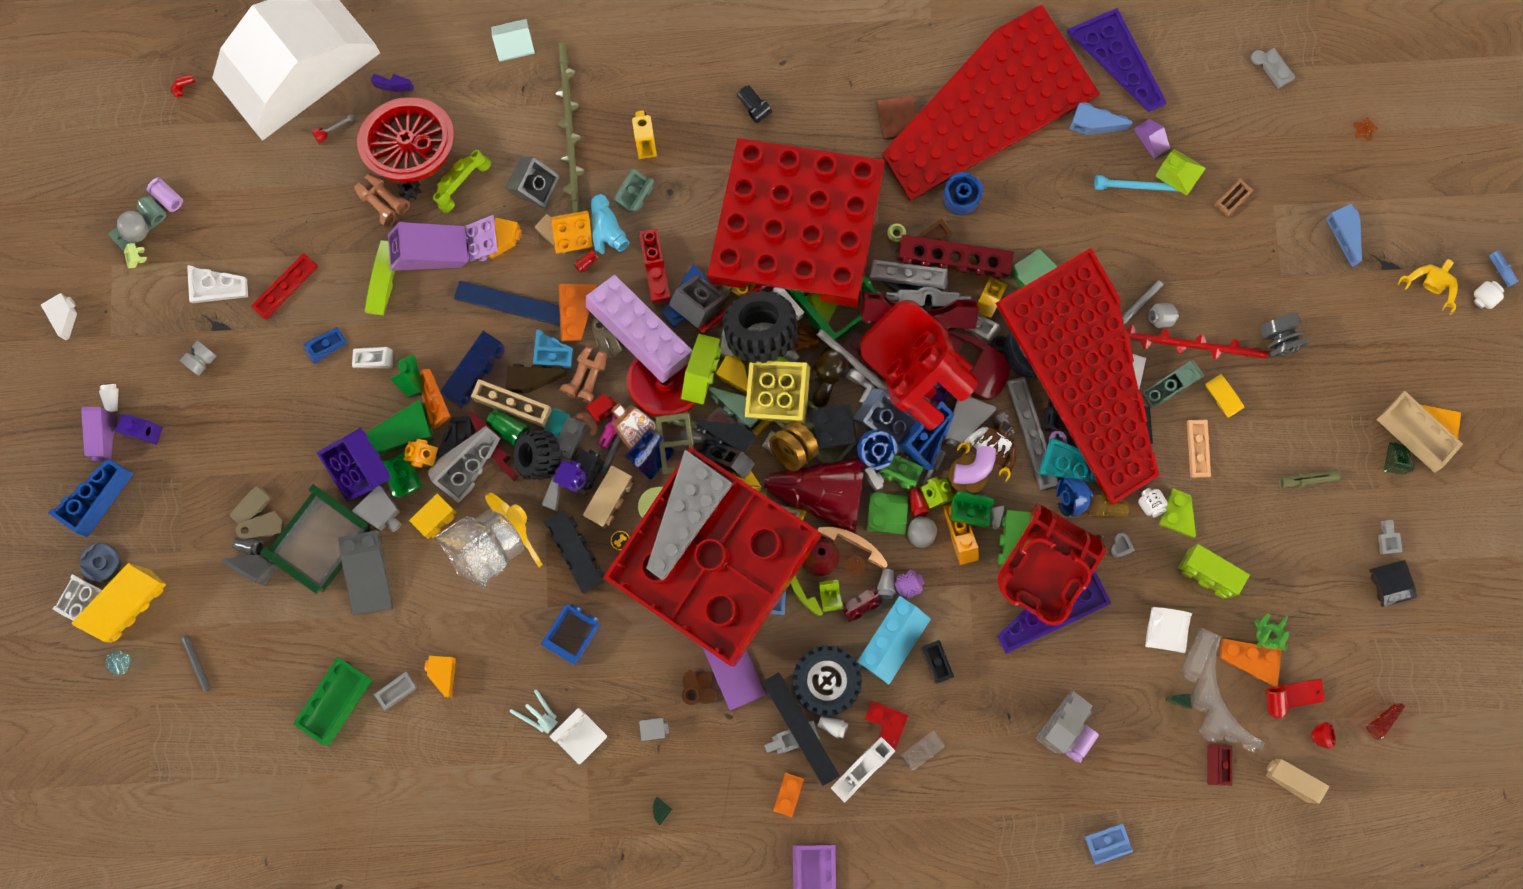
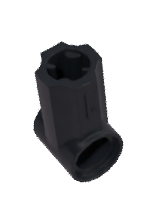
(757, 108)

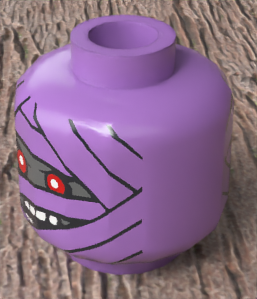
(909, 584)

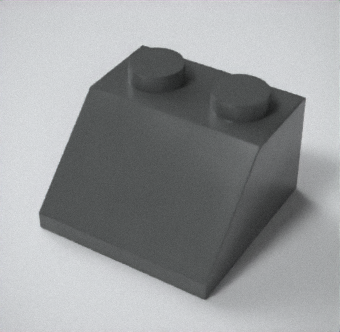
(533, 181)
(697, 300)

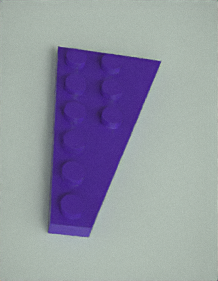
(1113, 47)
(1028, 627)

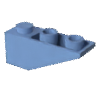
(1096, 121)

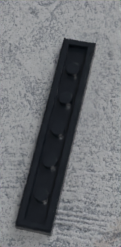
(800, 729)

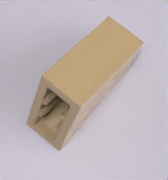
(1297, 781)

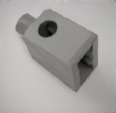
(379, 510)

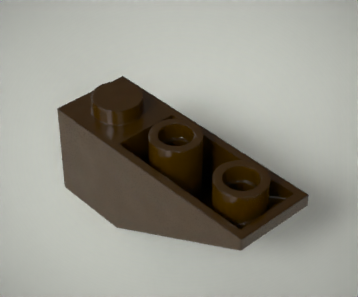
(527, 379)

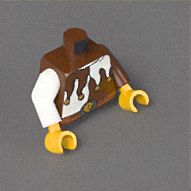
(997, 439)

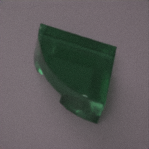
(660, 810)

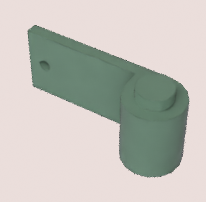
(152, 214)

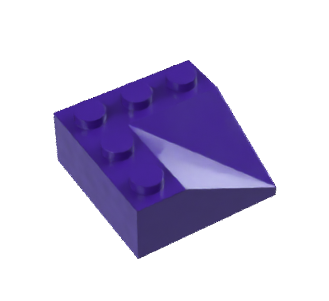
(354, 464)

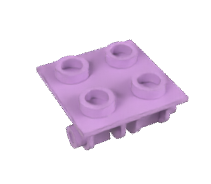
(481, 239)

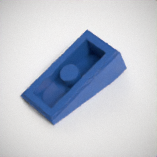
(324, 345)

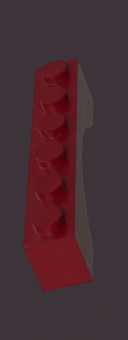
(958, 314)

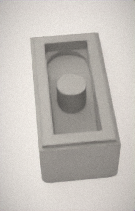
(551, 499)

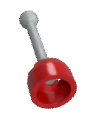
(321, 134)

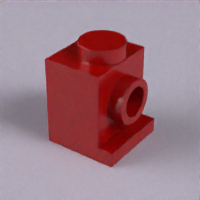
(601, 408)

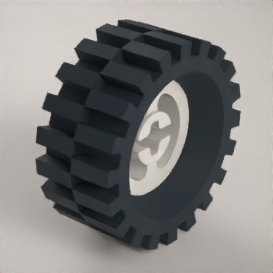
(811, 664)

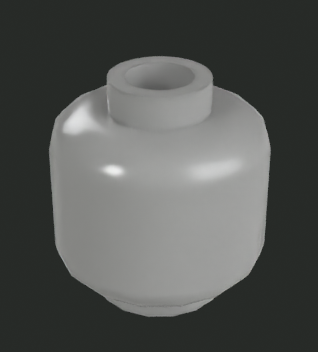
(1163, 315)

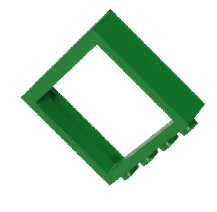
(817, 320)

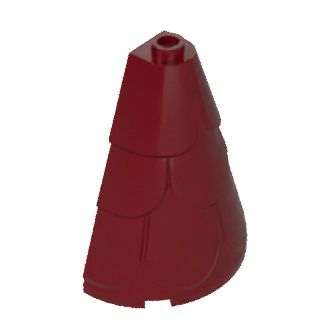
(822, 490)

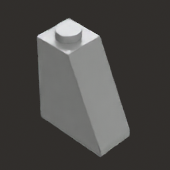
(967, 418)

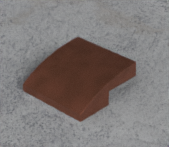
(896, 114)

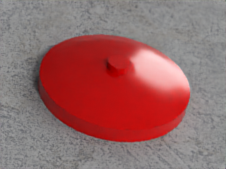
(654, 396)

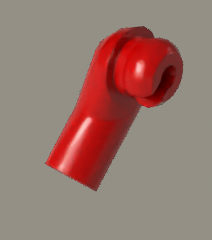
(179, 84)

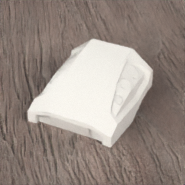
(76, 597)
(1168, 629)

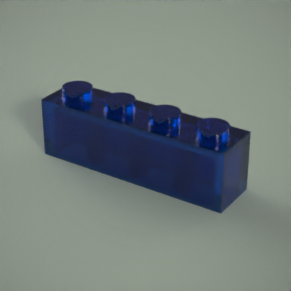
(472, 367)

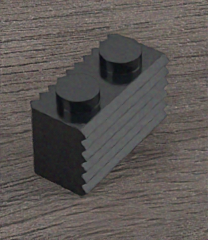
(937, 662)

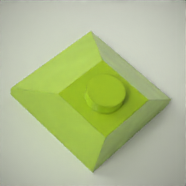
(1180, 172)

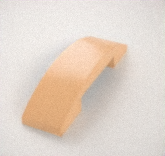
(876, 558)

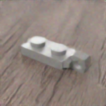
(785, 741)

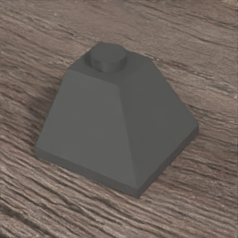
(253, 567)

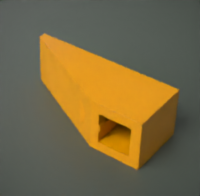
(962, 539)

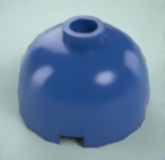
(876, 449)
(1074, 496)

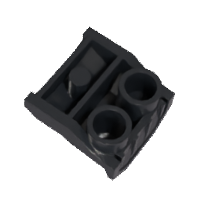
(1393, 583)

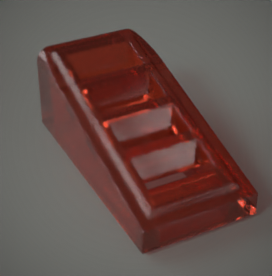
(1380, 726)

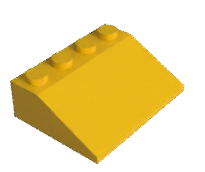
(120, 603)

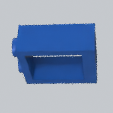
(575, 610)

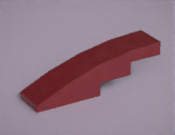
(498, 454)

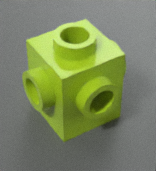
(937, 492)

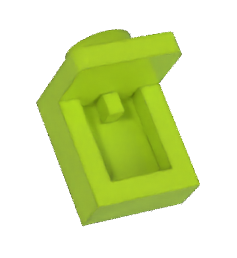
(830, 595)

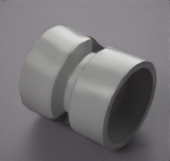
(198, 358)

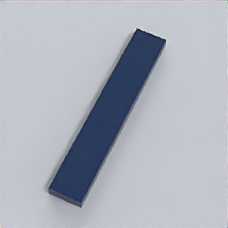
(508, 303)

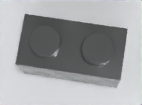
(571, 438)

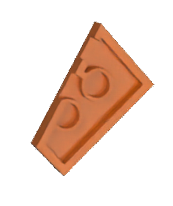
(573, 310)
(433, 401)
(1259, 662)

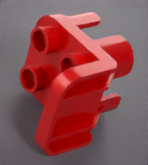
(913, 357)
(1049, 566)

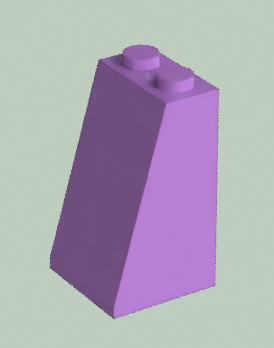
(427, 246)

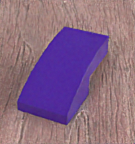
(396, 84)

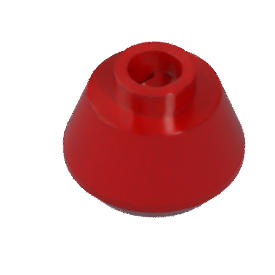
(1324, 735)

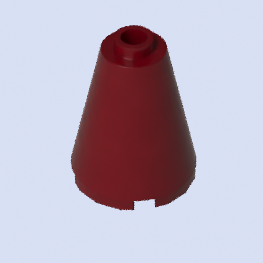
(822, 564)

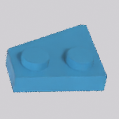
(551, 352)

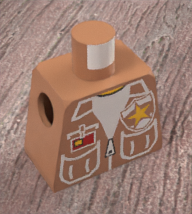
(631, 424)

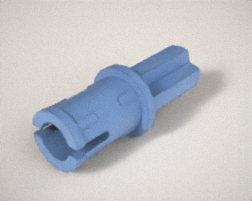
(1503, 268)

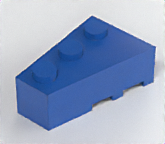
(925, 444)

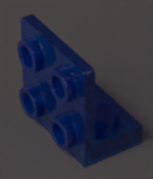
(646, 453)

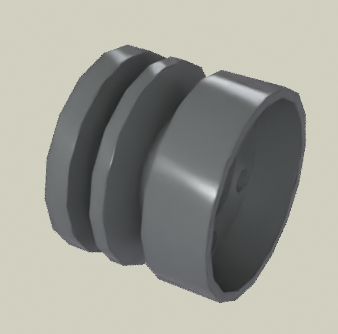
(1284, 335)

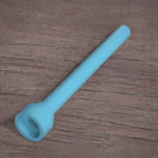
(1102, 183)

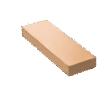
(1198, 448)

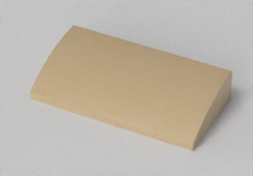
(1420, 432)

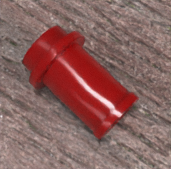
(582, 264)

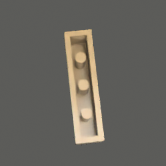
(511, 403)

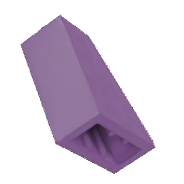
(98, 433)

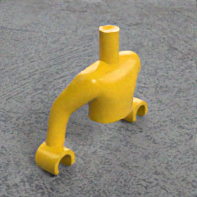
(1436, 281)

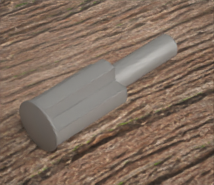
(937, 462)

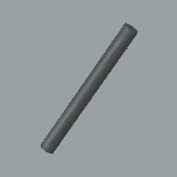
(612, 451)

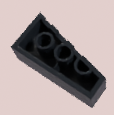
(574, 551)

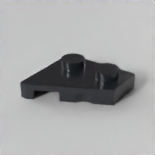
(458, 431)

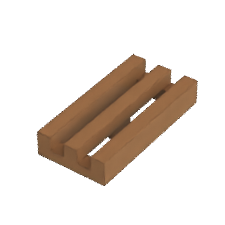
(1223, 208)

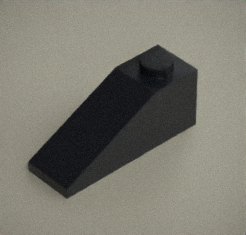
(728, 458)

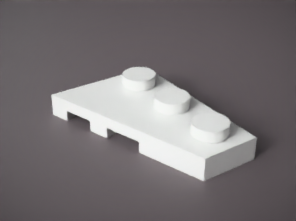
(214, 286)

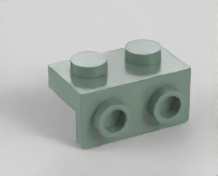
(633, 191)

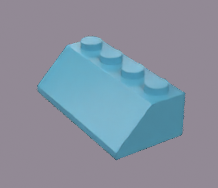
(893, 640)

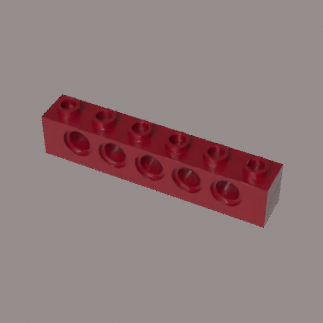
(1002, 258)

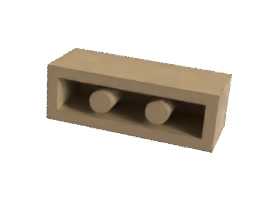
(608, 497)

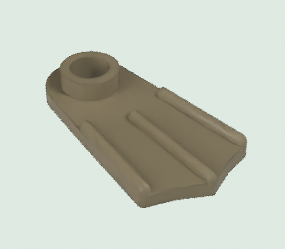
(606, 340)
(260, 526)

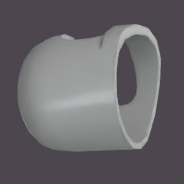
(132, 226)

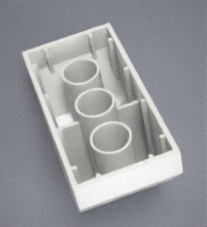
(289, 58)

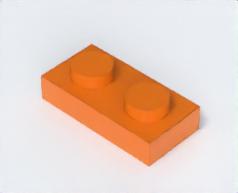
(788, 794)

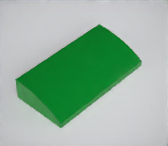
(332, 702)

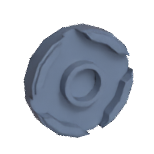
(100, 562)

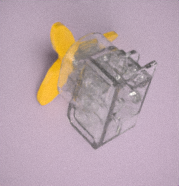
(487, 543)

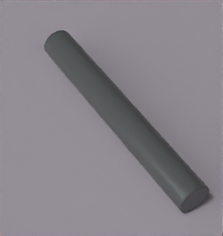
(195, 663)

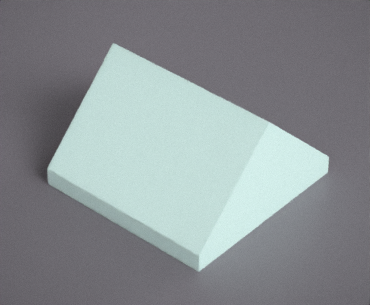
(512, 40)

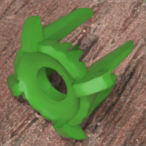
(1263, 637)

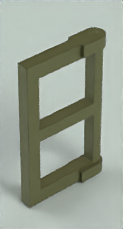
(679, 416)

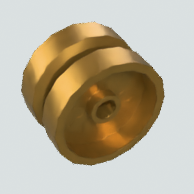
(793, 446)

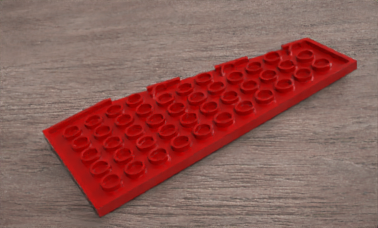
(997, 97)
(1084, 359)

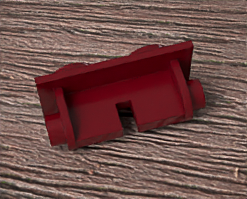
(869, 601)

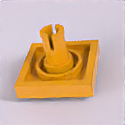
(571, 231)

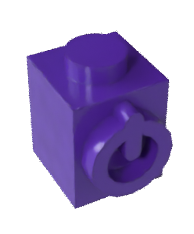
(570, 476)

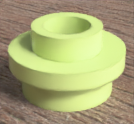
(896, 227)

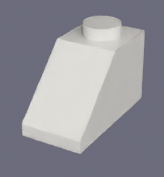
(61, 314)

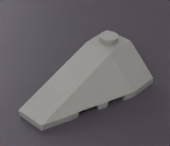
(462, 465)

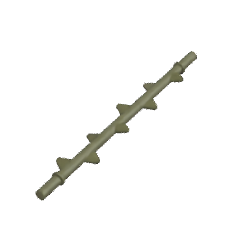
(566, 123)

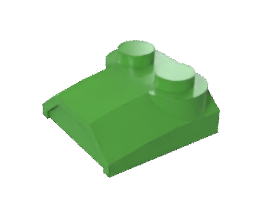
(887, 513)

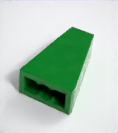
(399, 429)

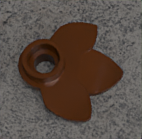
(700, 686)

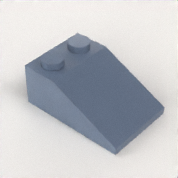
(881, 414)

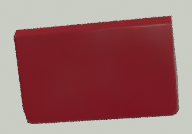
(1219, 765)

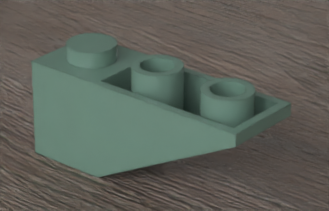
(1173, 383)
(733, 405)

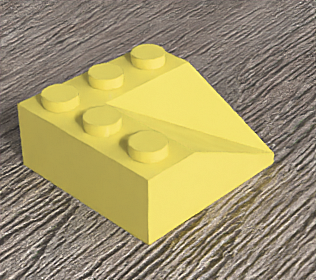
(778, 391)

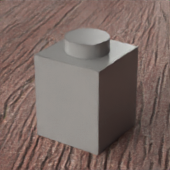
(653, 729)

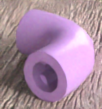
(978, 469)

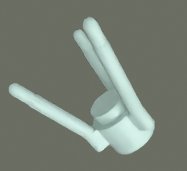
(546, 722)

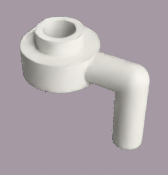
(858, 378)

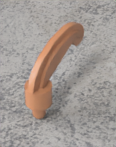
(589, 420)

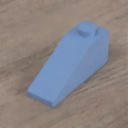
(1347, 230)

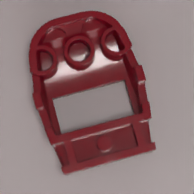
(990, 368)

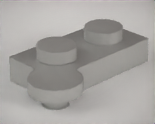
(1273, 66)

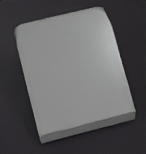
(996, 516)

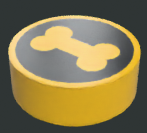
(619, 539)

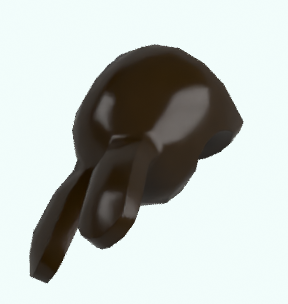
(830, 369)

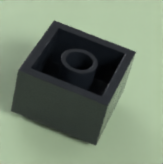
(834, 426)

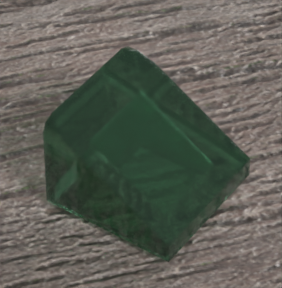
(1181, 700)

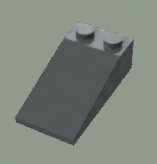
(365, 572)

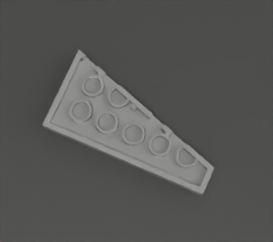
(690, 504)

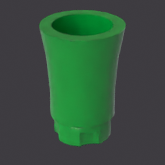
(506, 426)

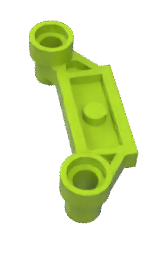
(456, 176)

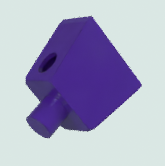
(136, 429)

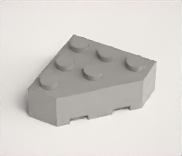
(1065, 724)

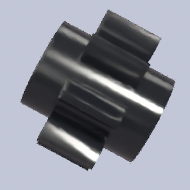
(411, 193)

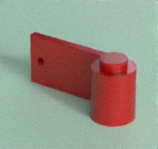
(1293, 695)

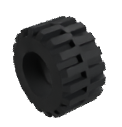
(536, 454)

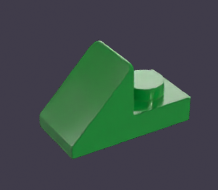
(409, 378)

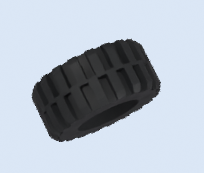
(765, 344)

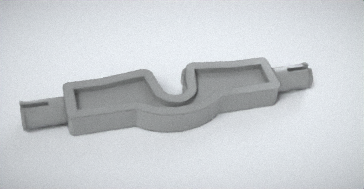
(937, 297)

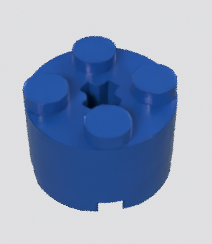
(971, 190)

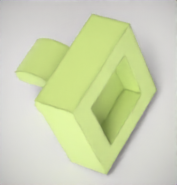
(132, 256)

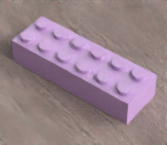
(638, 328)

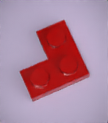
(890, 720)

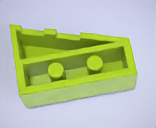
(700, 368)

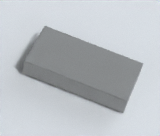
(395, 691)

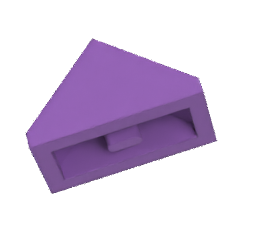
(1153, 137)

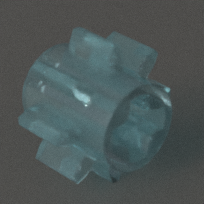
(117, 662)

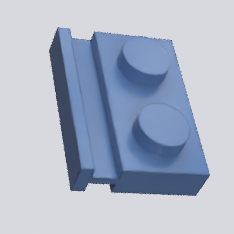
(1108, 844)

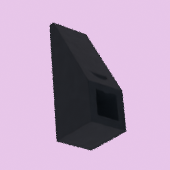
(729, 434)

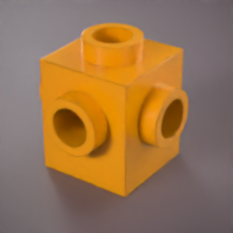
(420, 453)

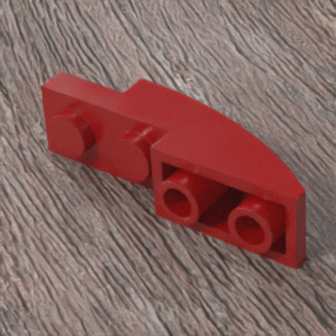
(654, 266)

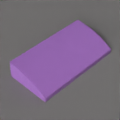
(737, 683)
(814, 867)

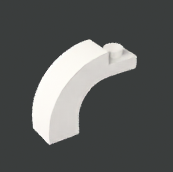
(862, 769)

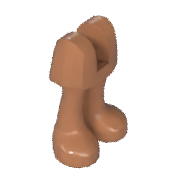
(387, 216)
(585, 363)

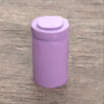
(164, 194)
(1084, 742)

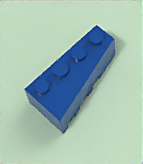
(92, 498)

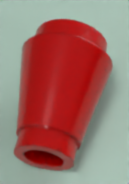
(918, 503)

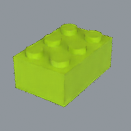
(1213, 572)

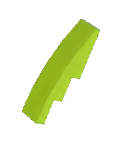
(380, 282)

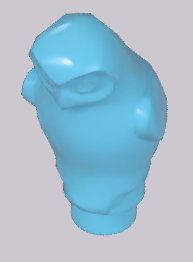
(605, 226)

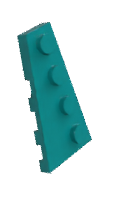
(1065, 462)

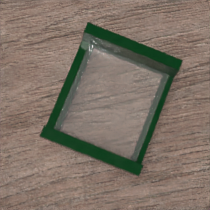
(310, 542)

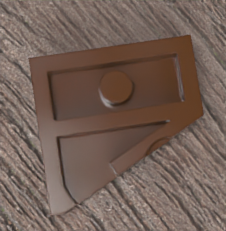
(806, 338)

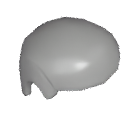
(922, 532)

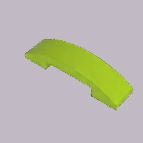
(811, 604)

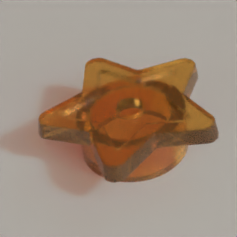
(1365, 124)

